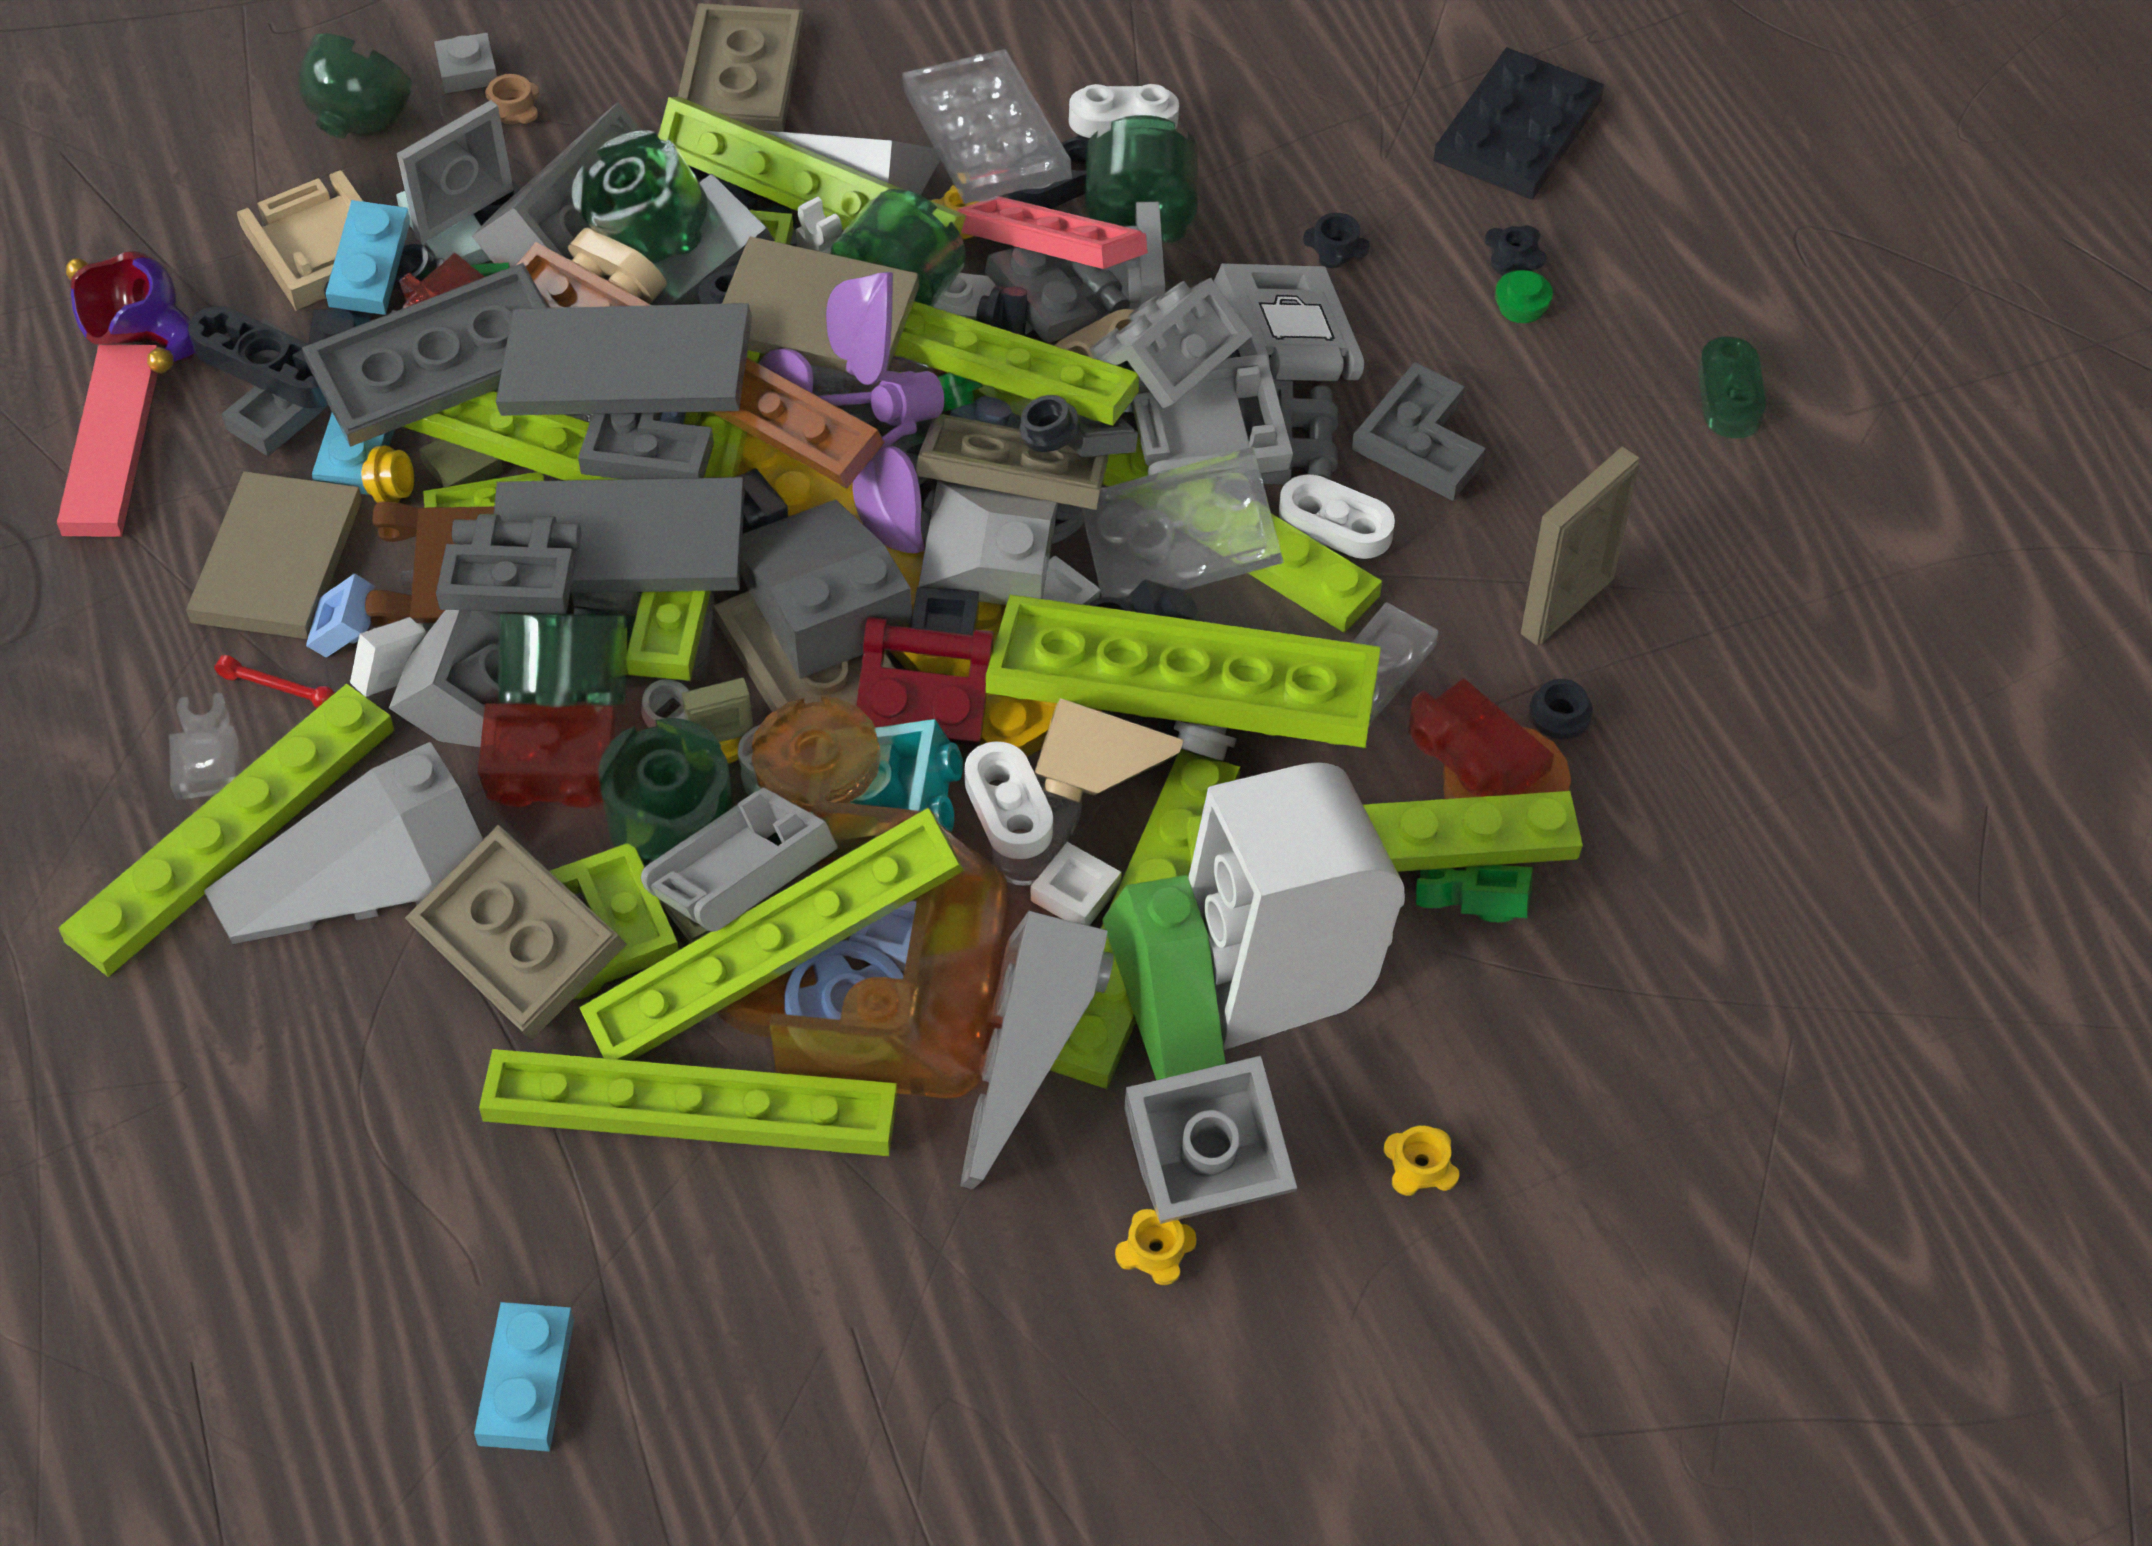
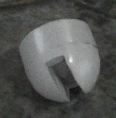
(659, 698)

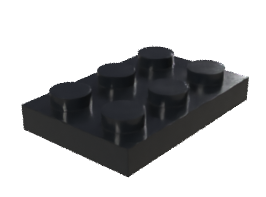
(1518, 123)

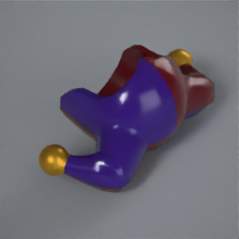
(130, 302)

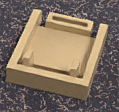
(301, 235)

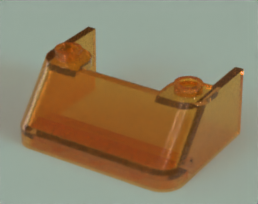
(935, 1020)

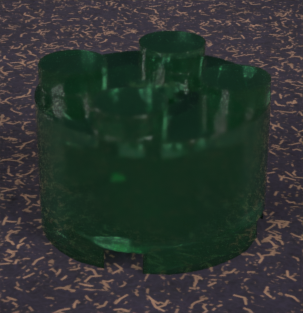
(1142, 163)
(642, 196)
(906, 236)
(562, 659)
(663, 785)

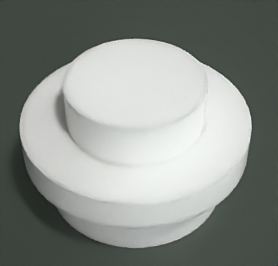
(1204, 739)

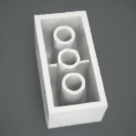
(1291, 898)

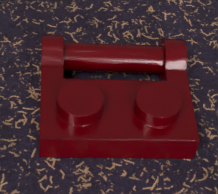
(909, 696)

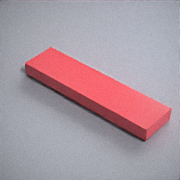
(1053, 232)
(108, 442)

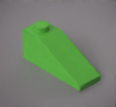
(1167, 974)

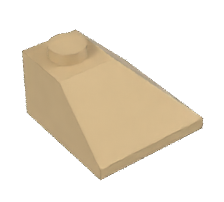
(1097, 751)

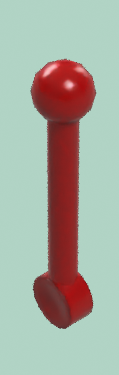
(230, 669)

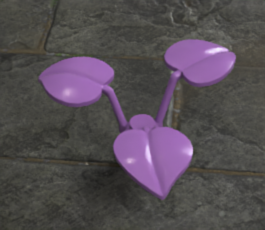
(860, 332)

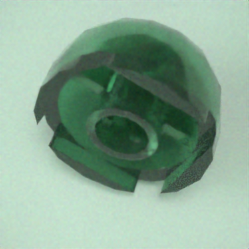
(350, 90)

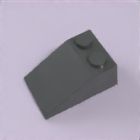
(820, 582)

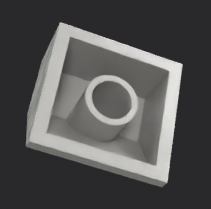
(1208, 1140)

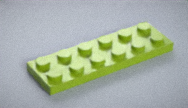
(1185, 670)

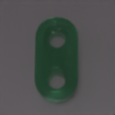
(1729, 374)

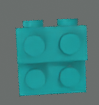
(915, 770)

